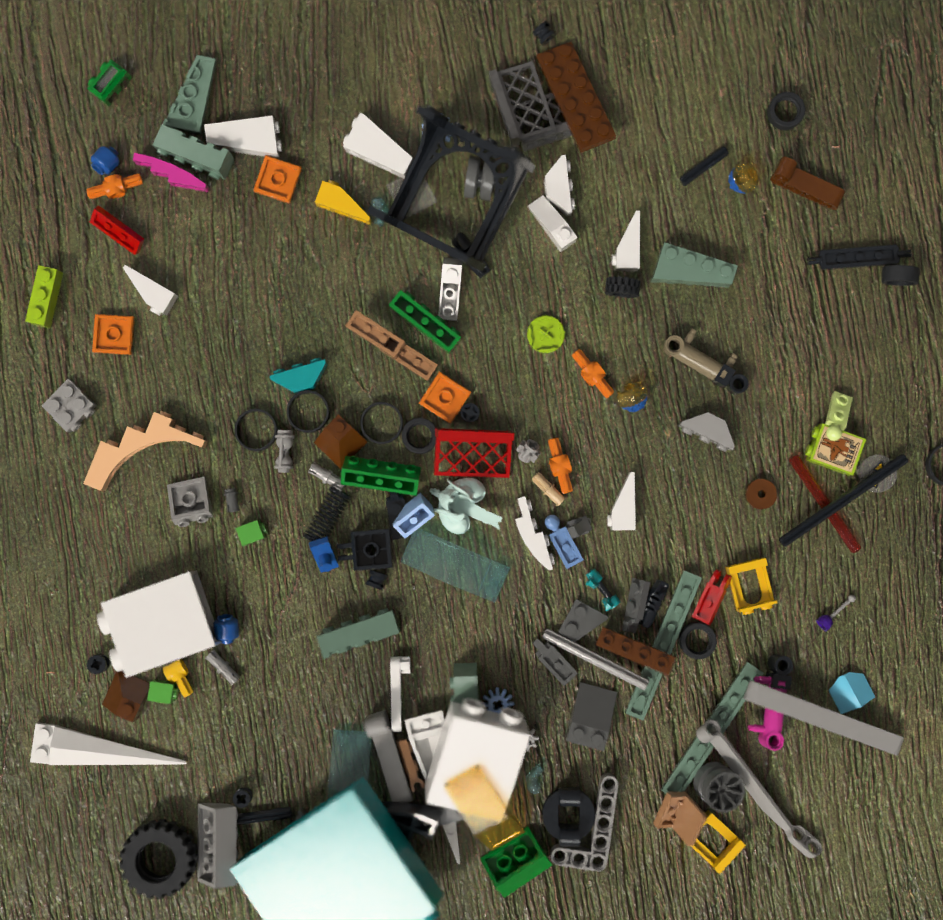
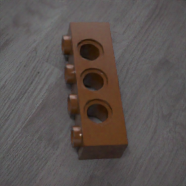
(636, 651)

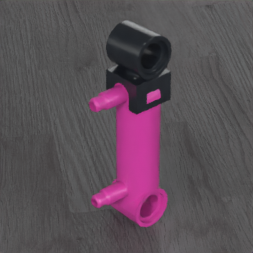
(773, 720)

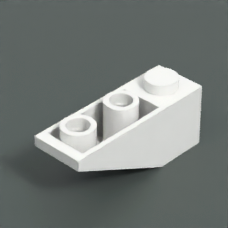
(450, 288)

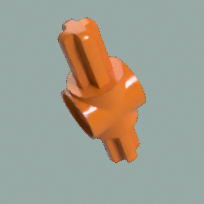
(114, 186)
(593, 373)
(560, 465)

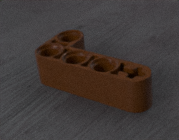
(806, 184)

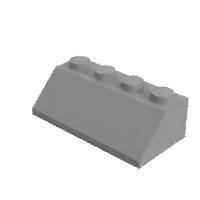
(217, 844)

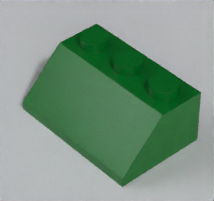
(516, 863)

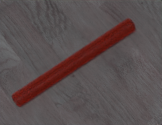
(822, 501)

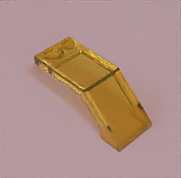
(483, 809)

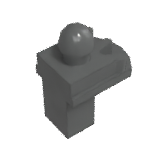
(579, 526)

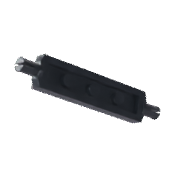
(859, 257)

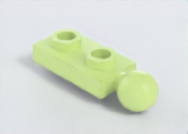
(838, 415)

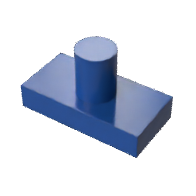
(323, 554)

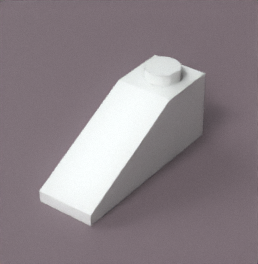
(553, 223)
(628, 251)
(154, 295)
(623, 510)

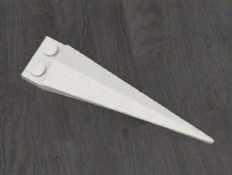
(424, 736)
(70, 747)

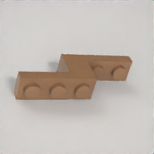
(391, 345)

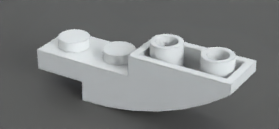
(535, 542)

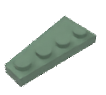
(191, 103)

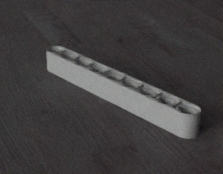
(823, 718)

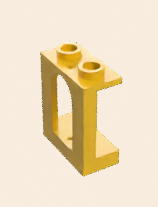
(766, 592)
(728, 854)

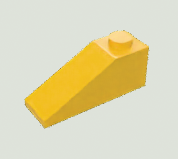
(335, 199)

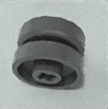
(479, 178)

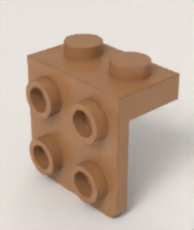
(682, 815)

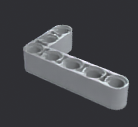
(379, 727)
(597, 831)

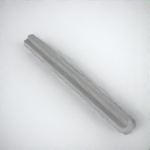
(595, 659)

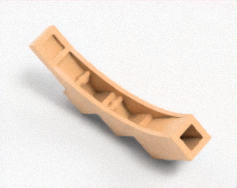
(111, 457)

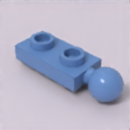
(563, 542)

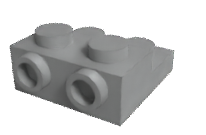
(69, 406)
(189, 502)

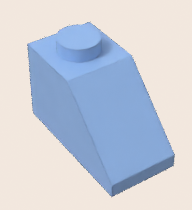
(413, 515)

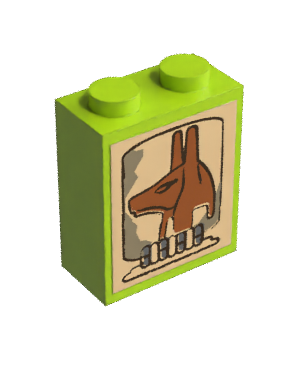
(835, 455)

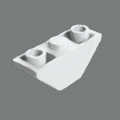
(559, 186)

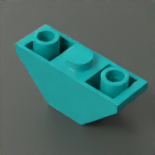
(300, 377)

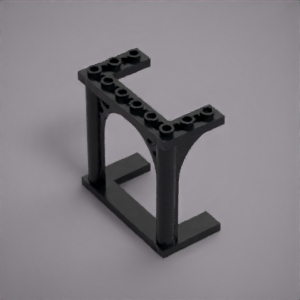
(434, 133)

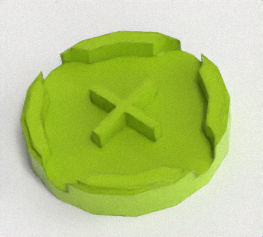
(545, 334)

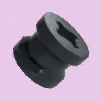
(544, 33)
(470, 410)
(376, 579)
(102, 663)

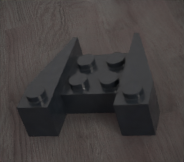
(414, 818)

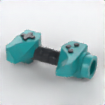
(595, 581)

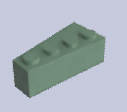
(194, 152)
(691, 268)
(358, 633)
(464, 682)

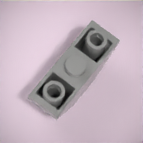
(710, 429)

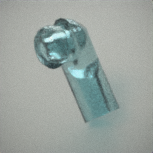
(379, 204)
(532, 781)

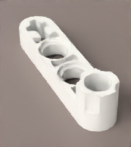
(398, 666)

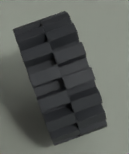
(622, 287)

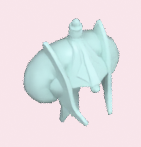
(458, 503)

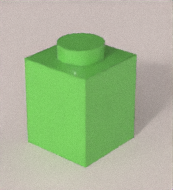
(251, 532)
(162, 691)

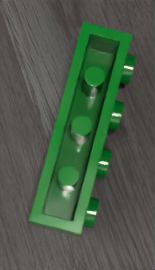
(429, 325)
(380, 475)

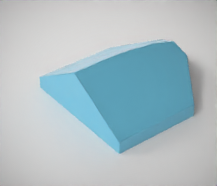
(851, 692)

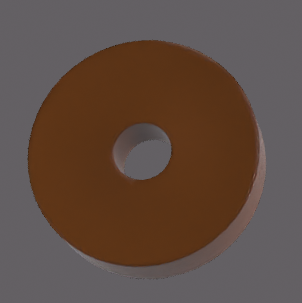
(767, 500)

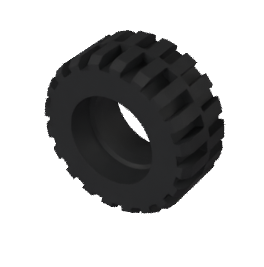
(140, 876)

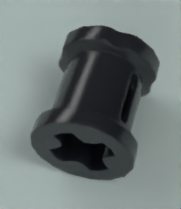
(242, 803)

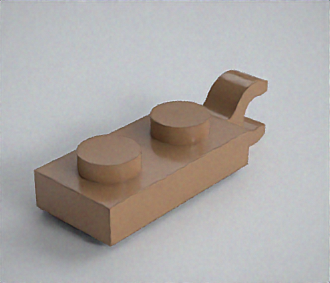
(410, 766)

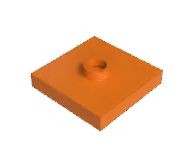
(277, 179)
(113, 334)
(445, 397)

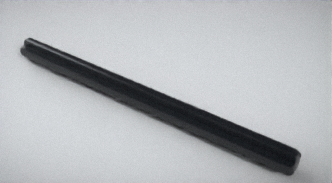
(843, 500)

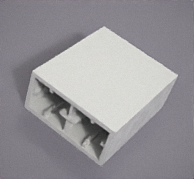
(158, 624)
(477, 738)

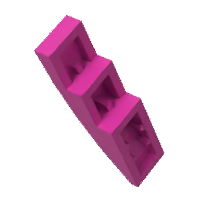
(176, 175)

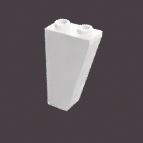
(246, 136)
(376, 147)

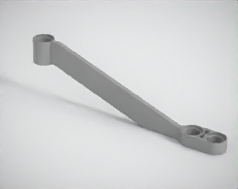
(755, 788)

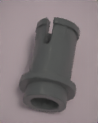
(232, 500)

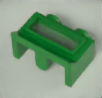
(108, 81)

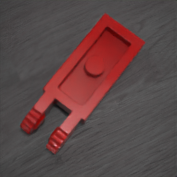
(711, 598)

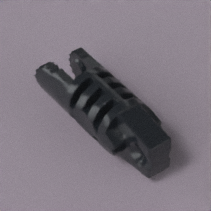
(463, 244)
(653, 602)

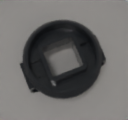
(568, 833)

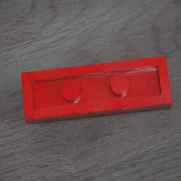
(116, 230)

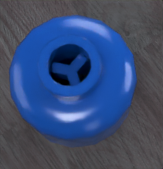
(105, 160)
(226, 628)

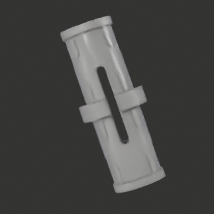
(326, 476)
(222, 667)

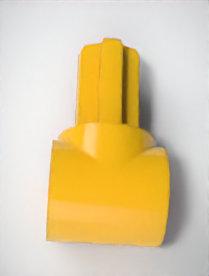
(177, 673)

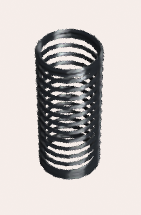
(342, 495)

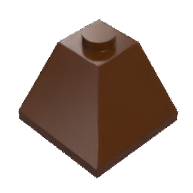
(340, 440)
(126, 696)

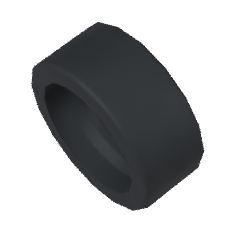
(788, 96)
(900, 275)
(405, 435)
(711, 645)

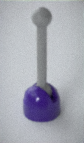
(825, 621)

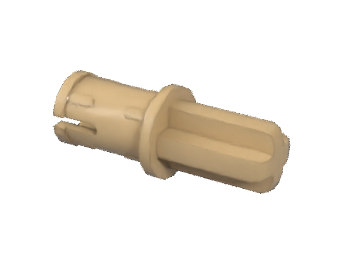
(548, 488)

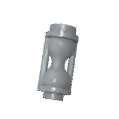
(284, 442)

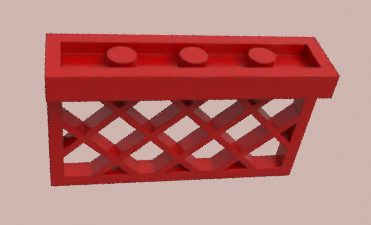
(469, 436)

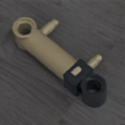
(719, 373)

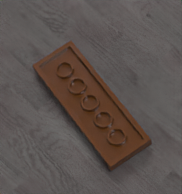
(576, 97)

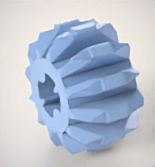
(495, 697)

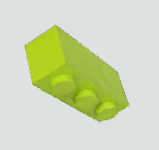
(44, 296)

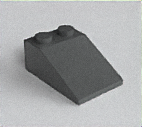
(591, 716)

